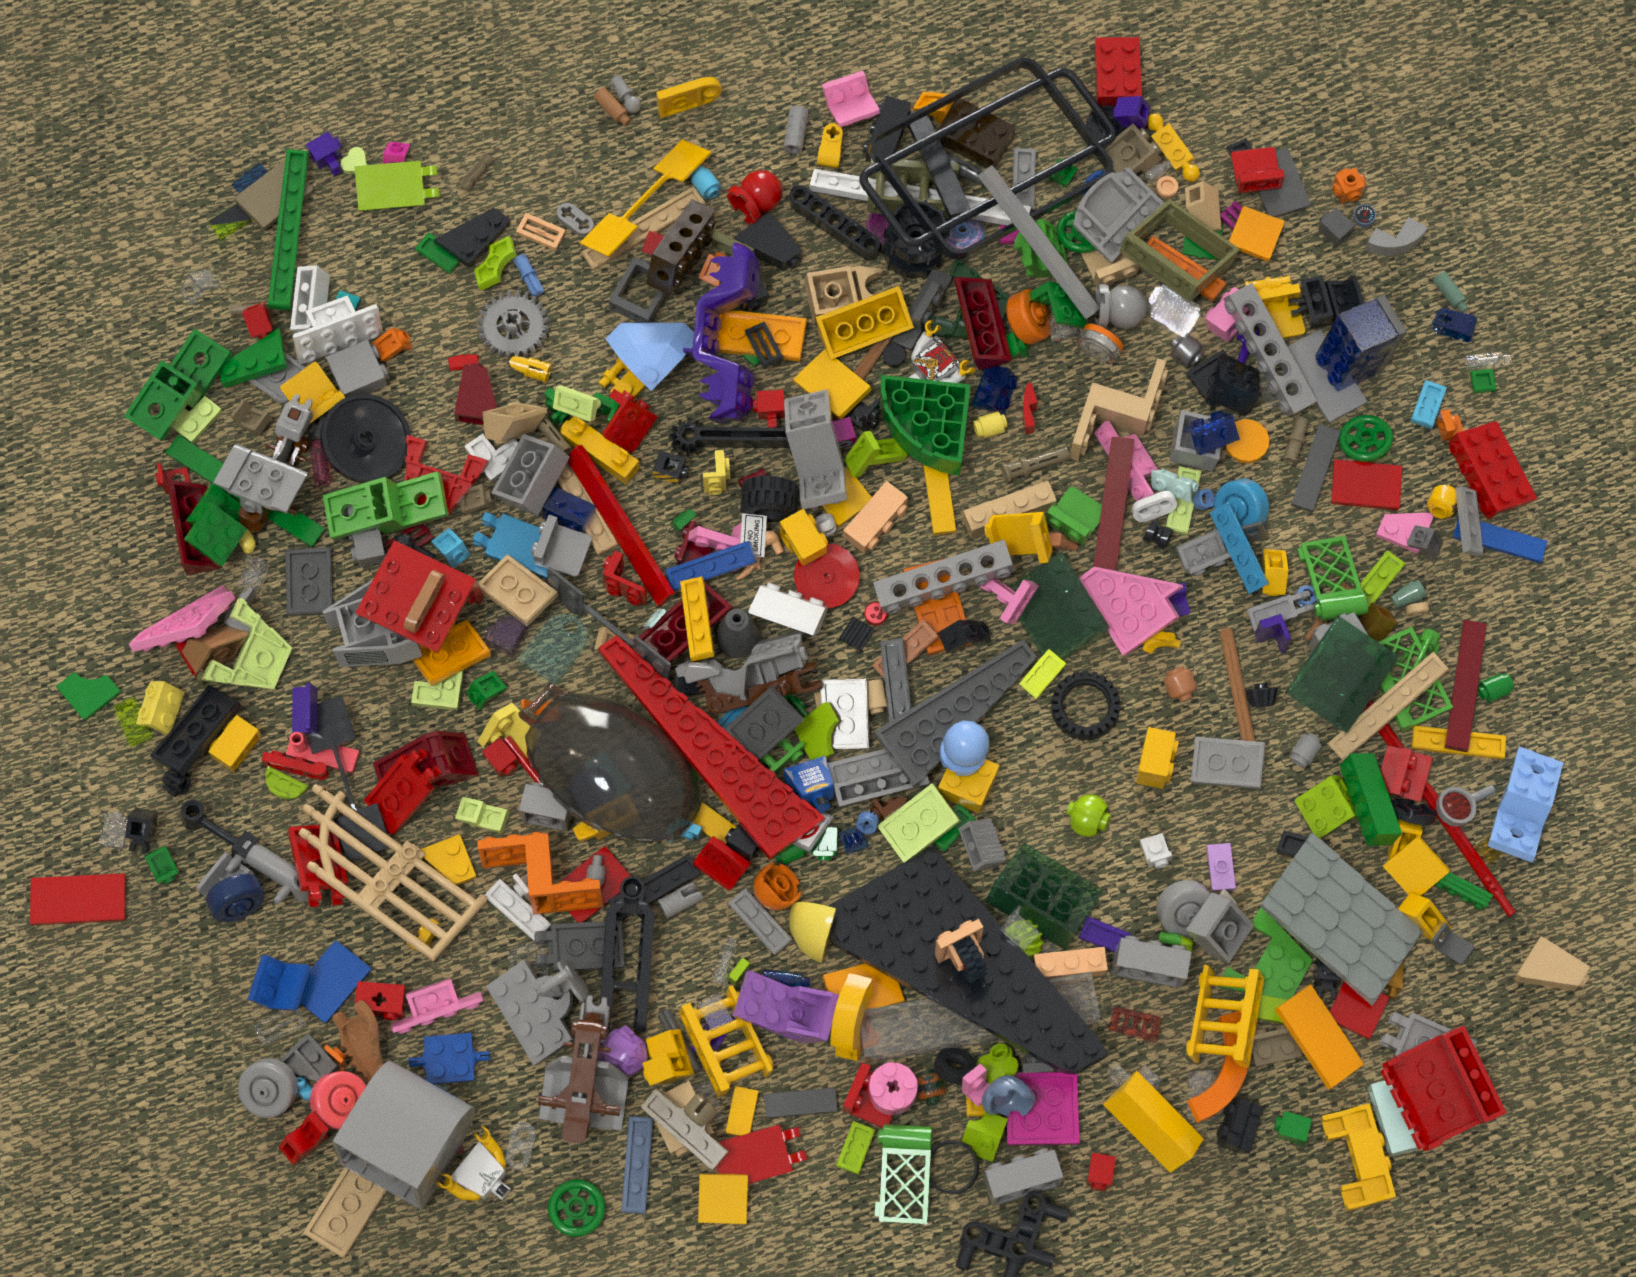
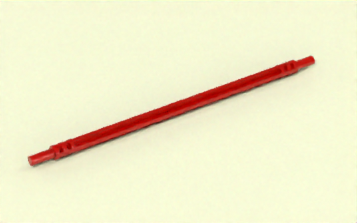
(1456, 834)

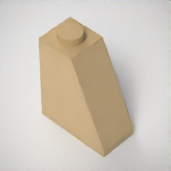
(1552, 967)

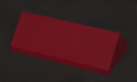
(982, 322)
(183, 500)
(670, 634)

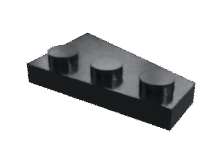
(473, 237)

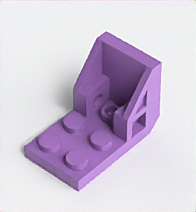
(788, 1011)

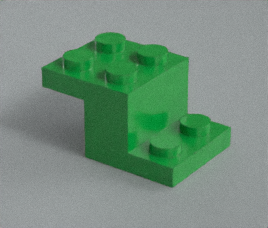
(215, 525)

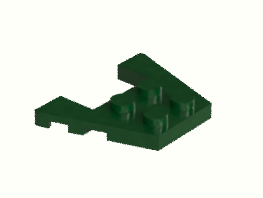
(957, 329)

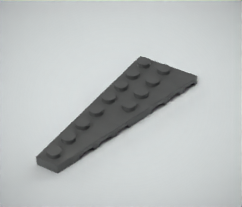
(917, 735)

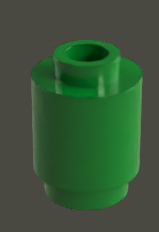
(1495, 687)
(790, 854)

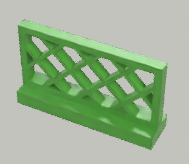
(1404, 718)

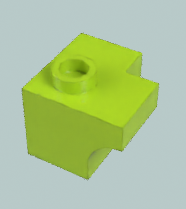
(985, 1135)

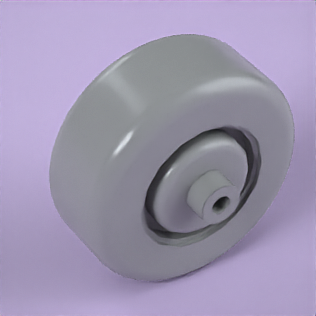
(1180, 904)
(268, 1088)

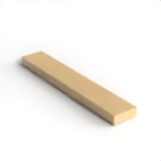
(655, 220)
(596, 527)
(1389, 706)

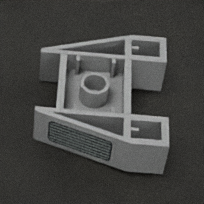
(364, 640)

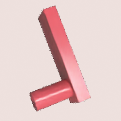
(300, 747)

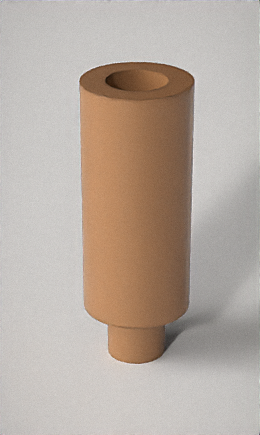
(612, 106)

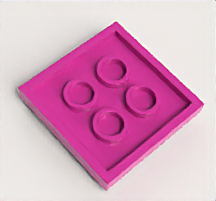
(1054, 1113)

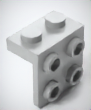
(560, 548)

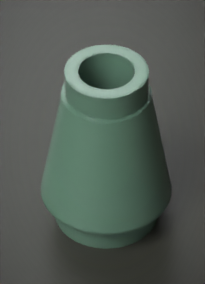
(1409, 594)

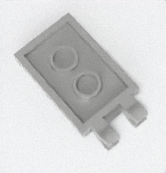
(1412, 1032)

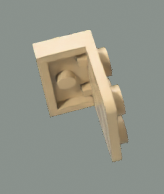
(1108, 273)

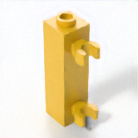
(600, 450)

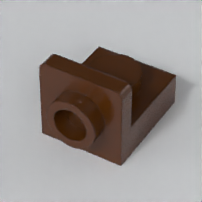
(891, 806)

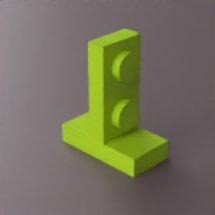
(872, 452)

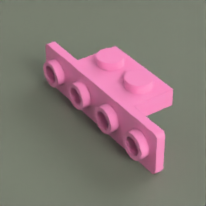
(1141, 461)
(432, 1002)

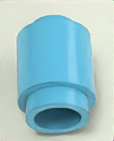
(705, 183)

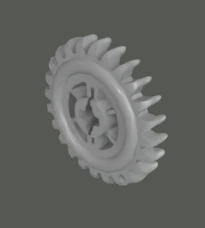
(511, 309)

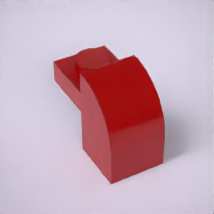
(304, 1139)

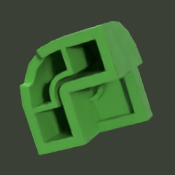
(1034, 266)

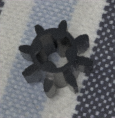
(176, 783)

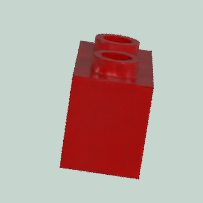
(393, 995)

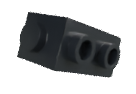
(962, 633)

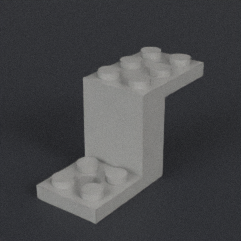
(815, 449)

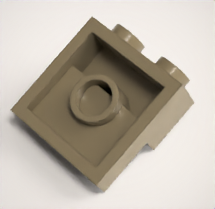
(1133, 151)

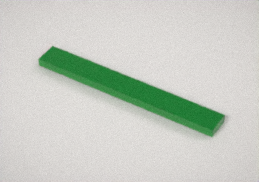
(288, 229)
(209, 467)

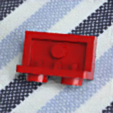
(721, 863)

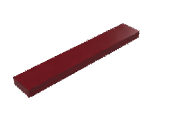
(1114, 503)
(1465, 686)

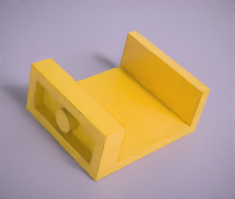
(1022, 533)

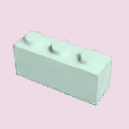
(1391, 1124)

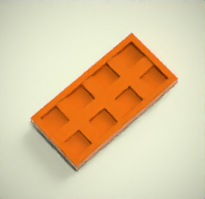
(938, 612)

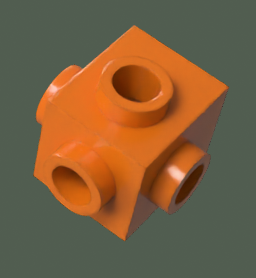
(1348, 185)

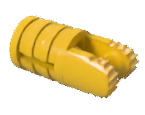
(525, 366)

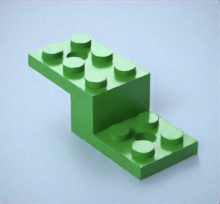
(385, 505)

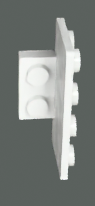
(336, 328)

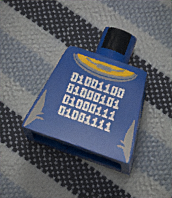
(811, 782)

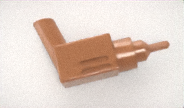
(1061, 542)

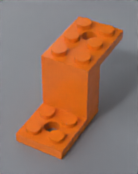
(537, 854)

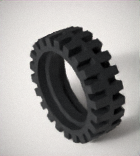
(1089, 679)

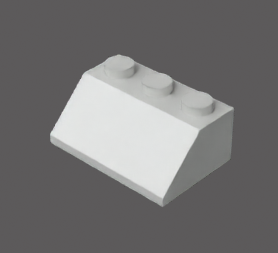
(789, 609)

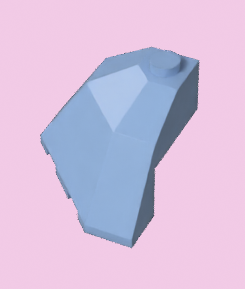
(651, 348)

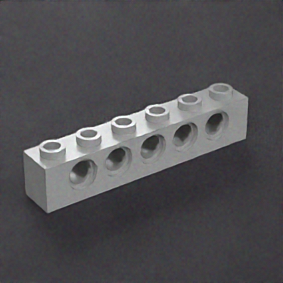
(1269, 337)
(951, 566)

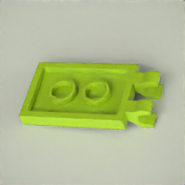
(393, 185)

